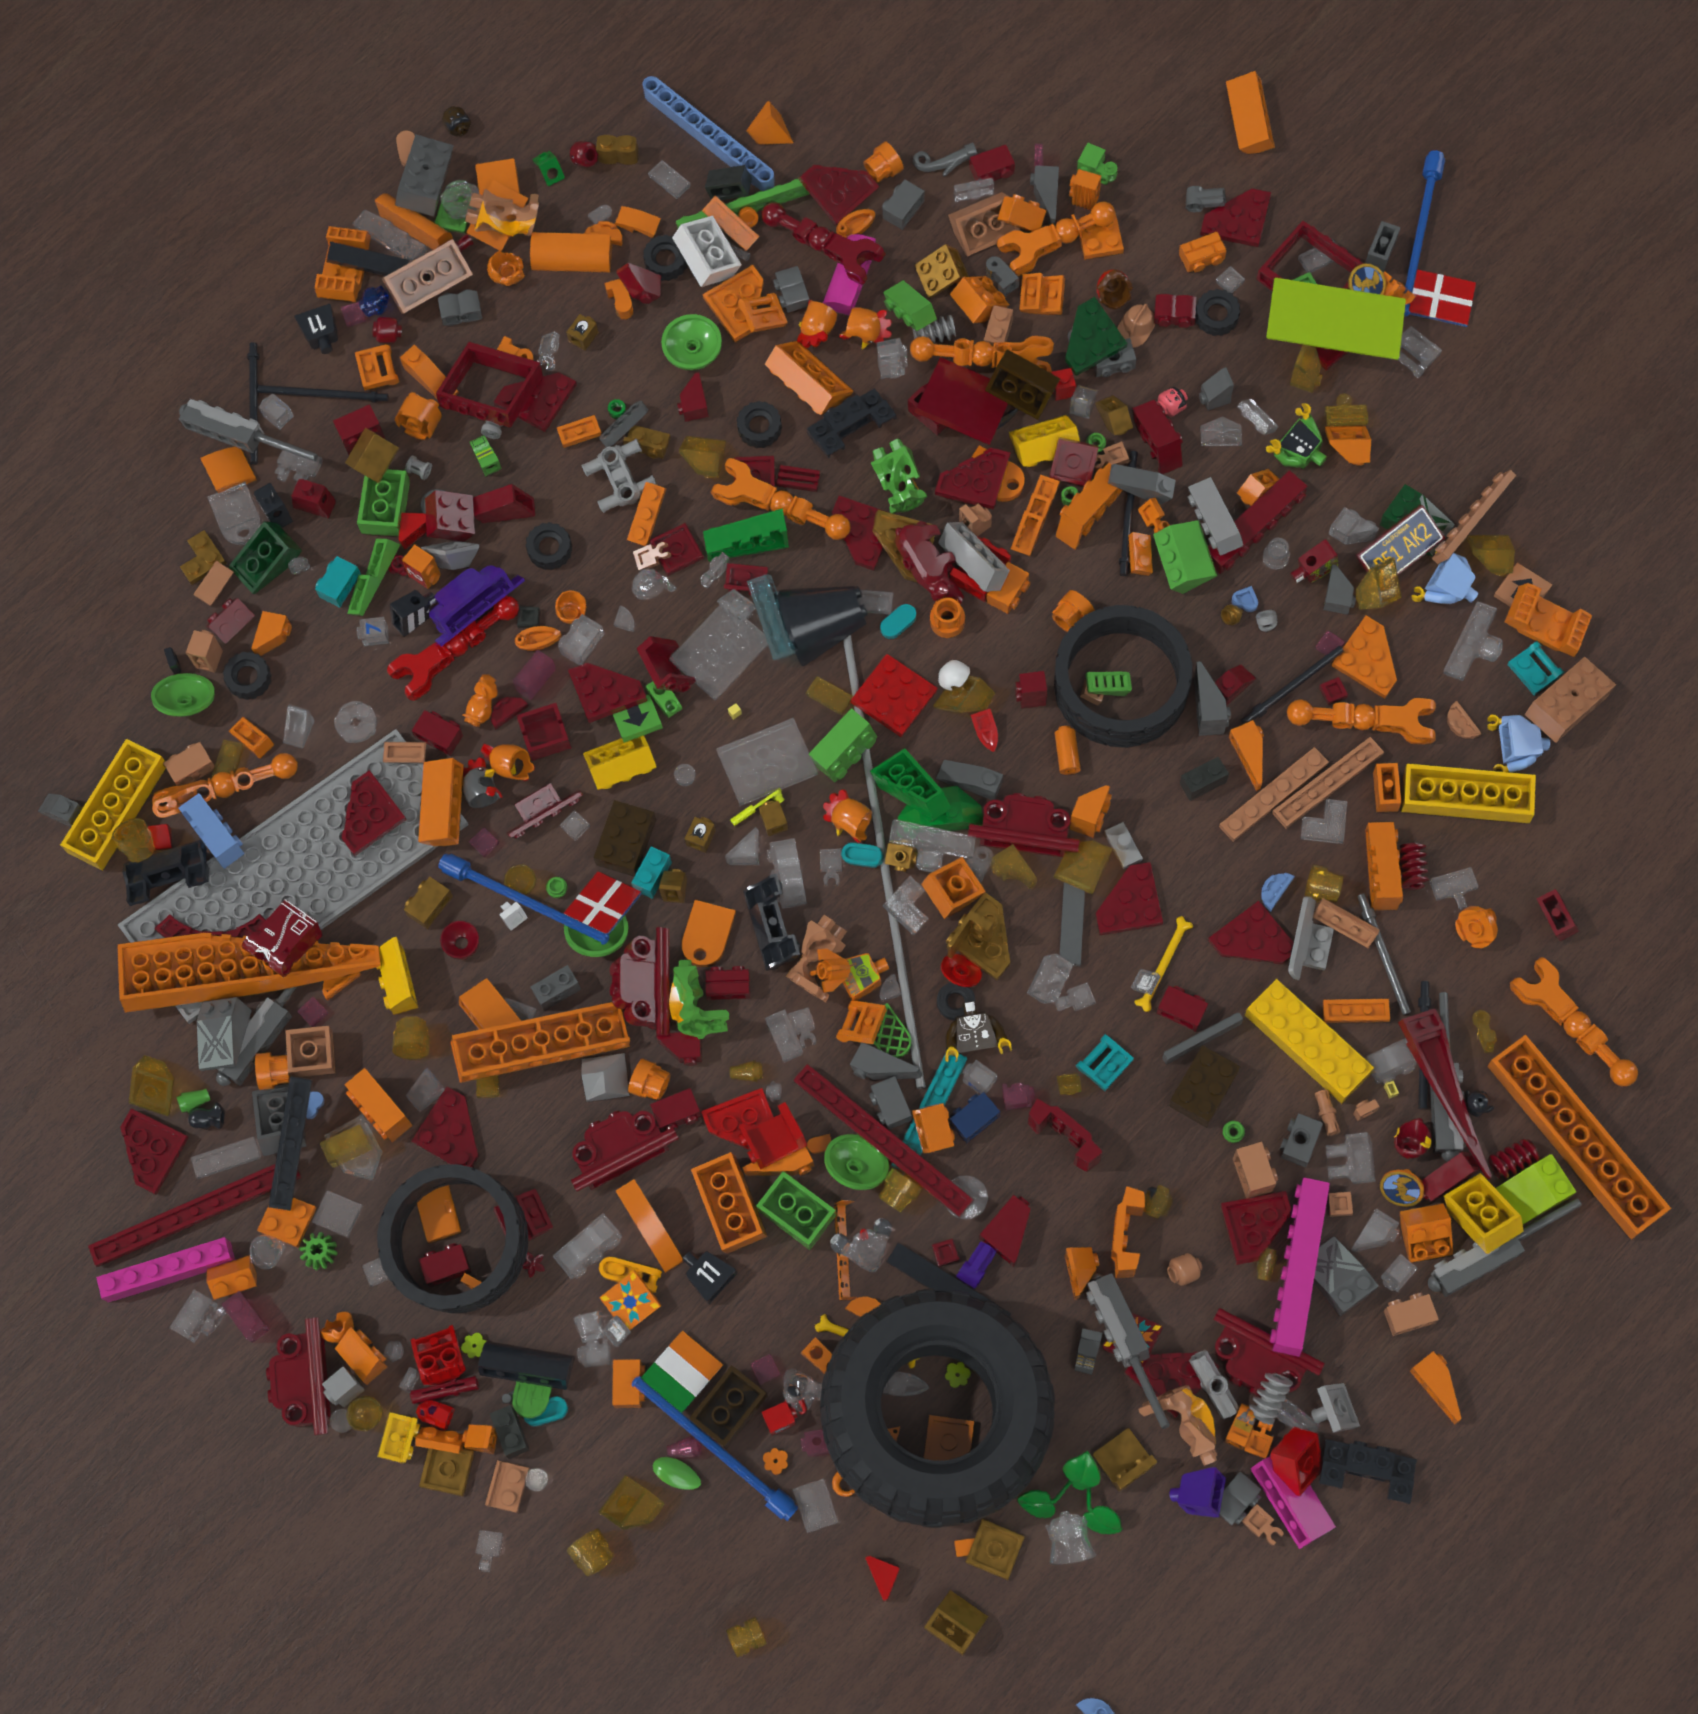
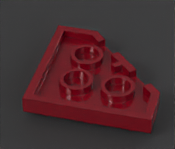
(837, 189)
(1239, 219)
(544, 401)
(975, 479)
(861, 540)
(605, 691)
(369, 814)
(1131, 902)
(1253, 937)
(449, 1131)
(150, 1149)
(1254, 1224)
(1169, 1372)

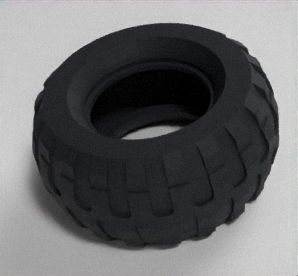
(920, 1488)

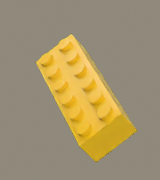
(1468, 793)
(113, 801)
(1309, 1041)

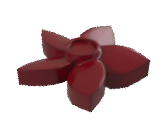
(533, 1264)

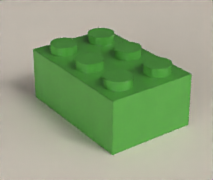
(383, 503)
(843, 745)
(796, 1210)

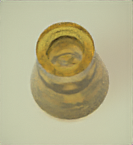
(747, 1071)
(1266, 1264)

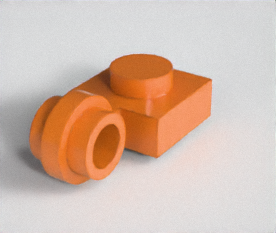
(1152, 513)
(1259, 1442)

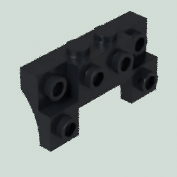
(848, 418)
(166, 867)
(768, 924)
(1368, 1463)

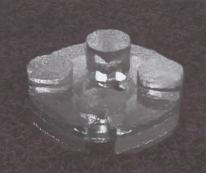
(450, 197)
(353, 733)

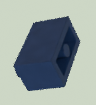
(974, 1117)

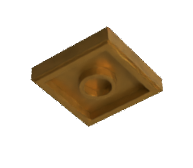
(447, 1471)
(995, 1549)

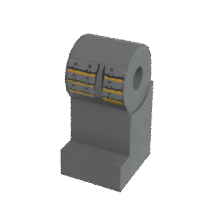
(1000, 272)
(1087, 1351)

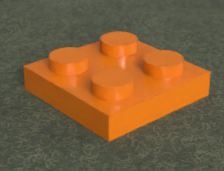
(1101, 241)
(287, 1224)

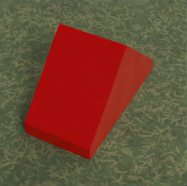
(411, 528)
(884, 1576)

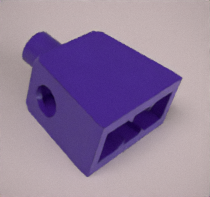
(1200, 1492)

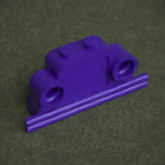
(469, 598)

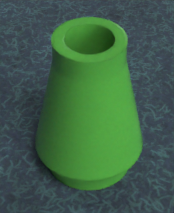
(191, 1100)

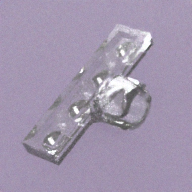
(1474, 642)
(931, 843)

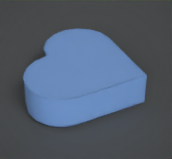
(1245, 599)
(315, 1102)

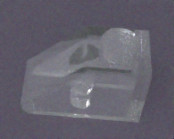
(1377, 1232)

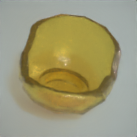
(521, 879)
(364, 1413)

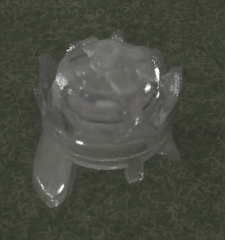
(1069, 1539)

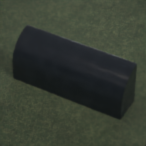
(525, 1365)

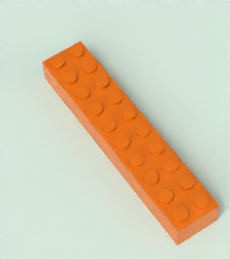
(1578, 1137)

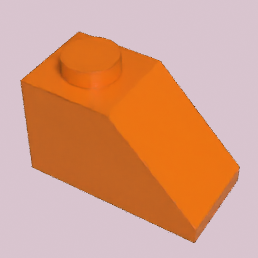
(1256, 486)
(271, 632)
(480, 1438)

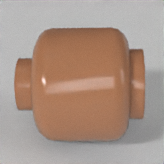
(1184, 1269)

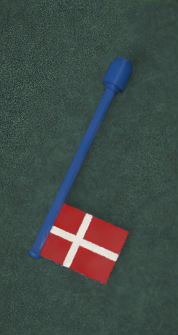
(1436, 295)
(592, 912)

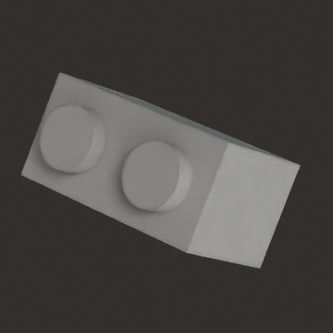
(342, 1387)

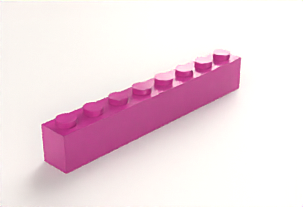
(1300, 1268)

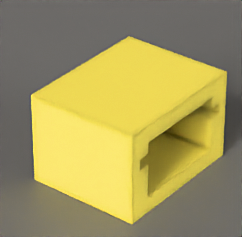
(734, 711)
(1391, 1089)

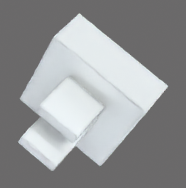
(512, 915)

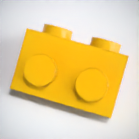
(398, 1438)

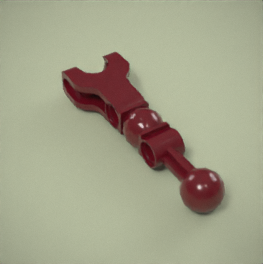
(835, 246)

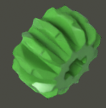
(314, 1258)

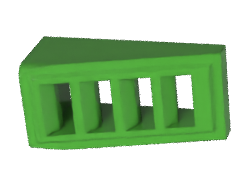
(1121, 680)

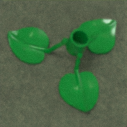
(1083, 1474)

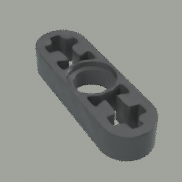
(623, 424)

